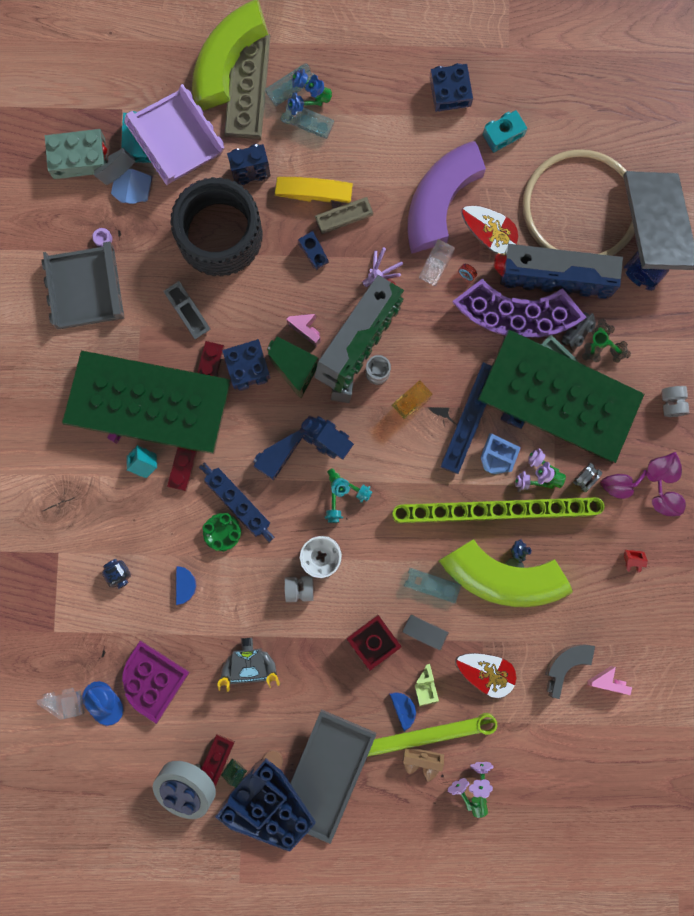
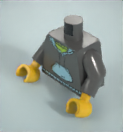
(248, 666)

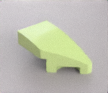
(426, 688)

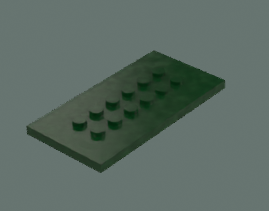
(561, 396)
(147, 402)

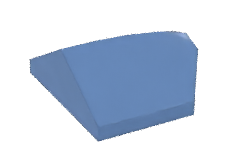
(132, 187)
(499, 455)

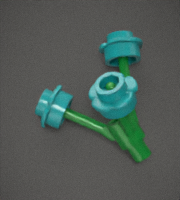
(339, 487)

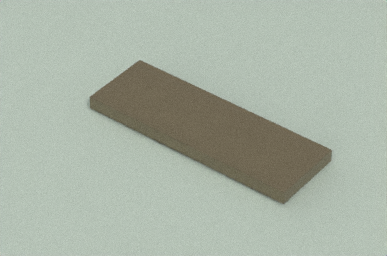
(248, 92)

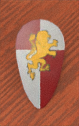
(490, 227)
(487, 673)

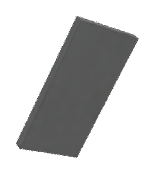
(660, 220)
(331, 770)

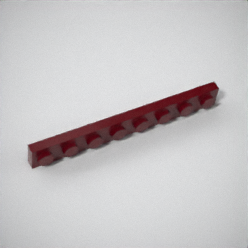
(185, 458)

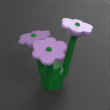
(480, 790)

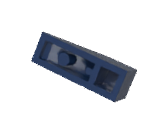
(275, 456)

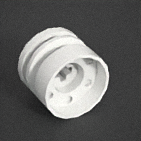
(316, 567)

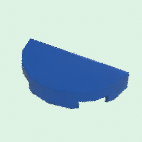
(185, 585)
(404, 708)

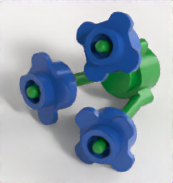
(314, 86)

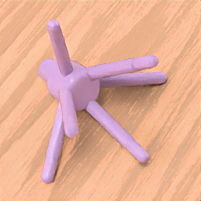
(375, 271)

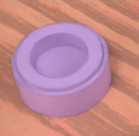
(101, 235)

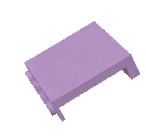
(175, 135)

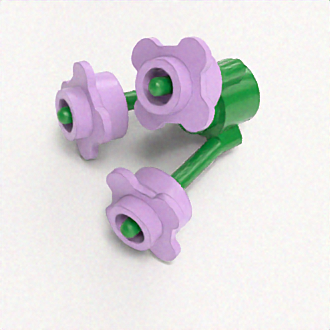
(544, 473)

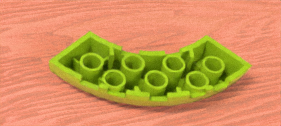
(222, 51)
(505, 583)

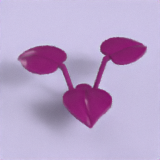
(662, 468)

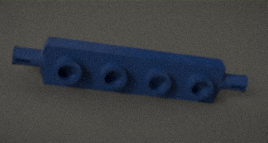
(237, 502)

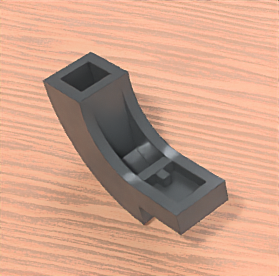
(563, 662)

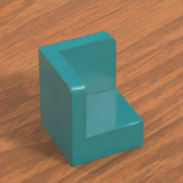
(141, 461)

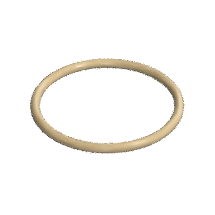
(549, 162)

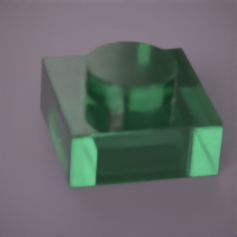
(234, 773)

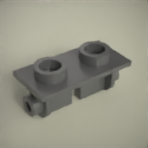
(576, 337)

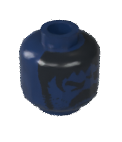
(116, 573)

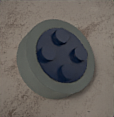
(184, 789)

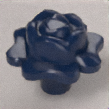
(520, 550)

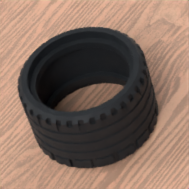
(208, 193)

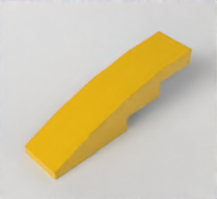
(313, 189)

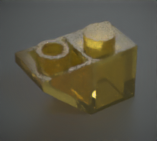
(412, 400)

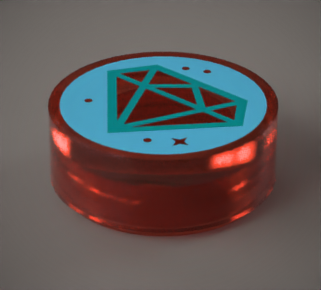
(467, 272)

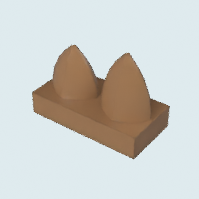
(430, 761)

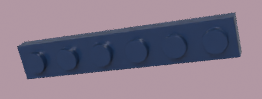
(467, 425)

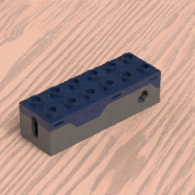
(559, 269)

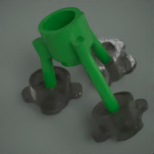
(602, 340)

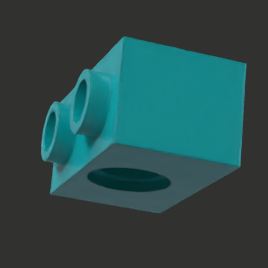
(512, 123)

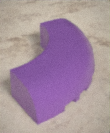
(437, 191)
(525, 317)

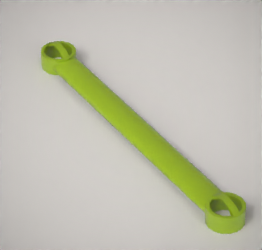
(432, 735)

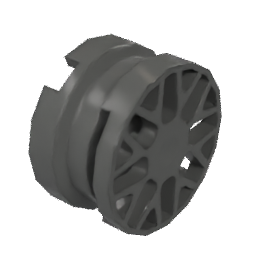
(585, 475)

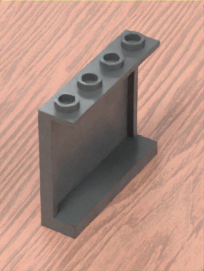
(83, 287)

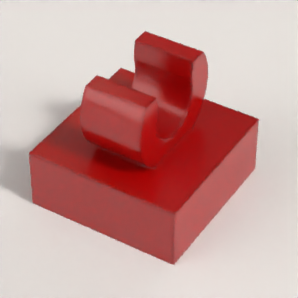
(635, 558)

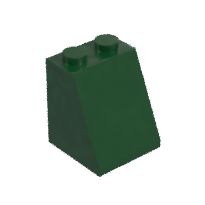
(293, 364)

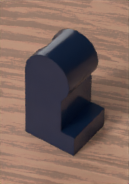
(313, 250)

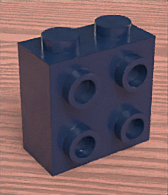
(451, 87)
(249, 164)
(246, 365)
(326, 437)

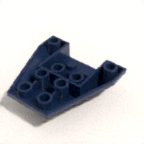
(266, 808)

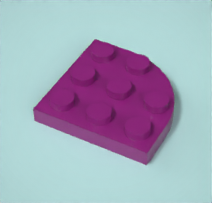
(151, 681)

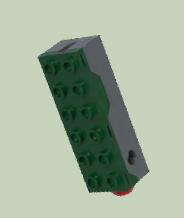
(359, 334)

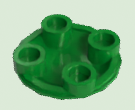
(221, 532)

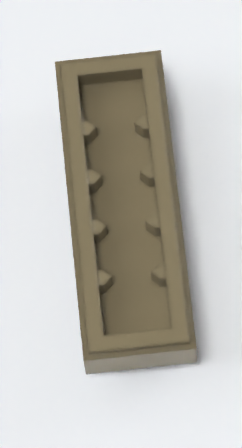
(344, 215)

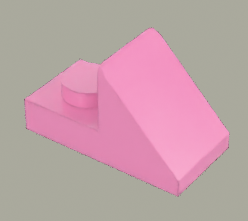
(301, 325)
(605, 681)

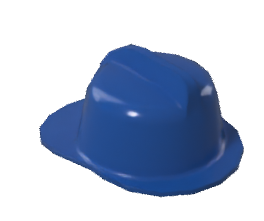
(102, 703)

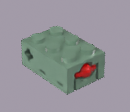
(75, 153)

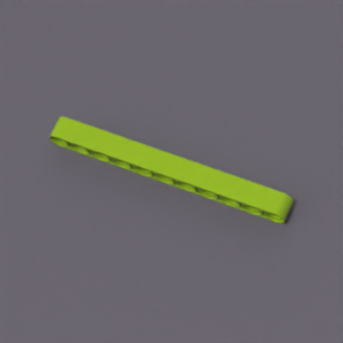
(506, 506)

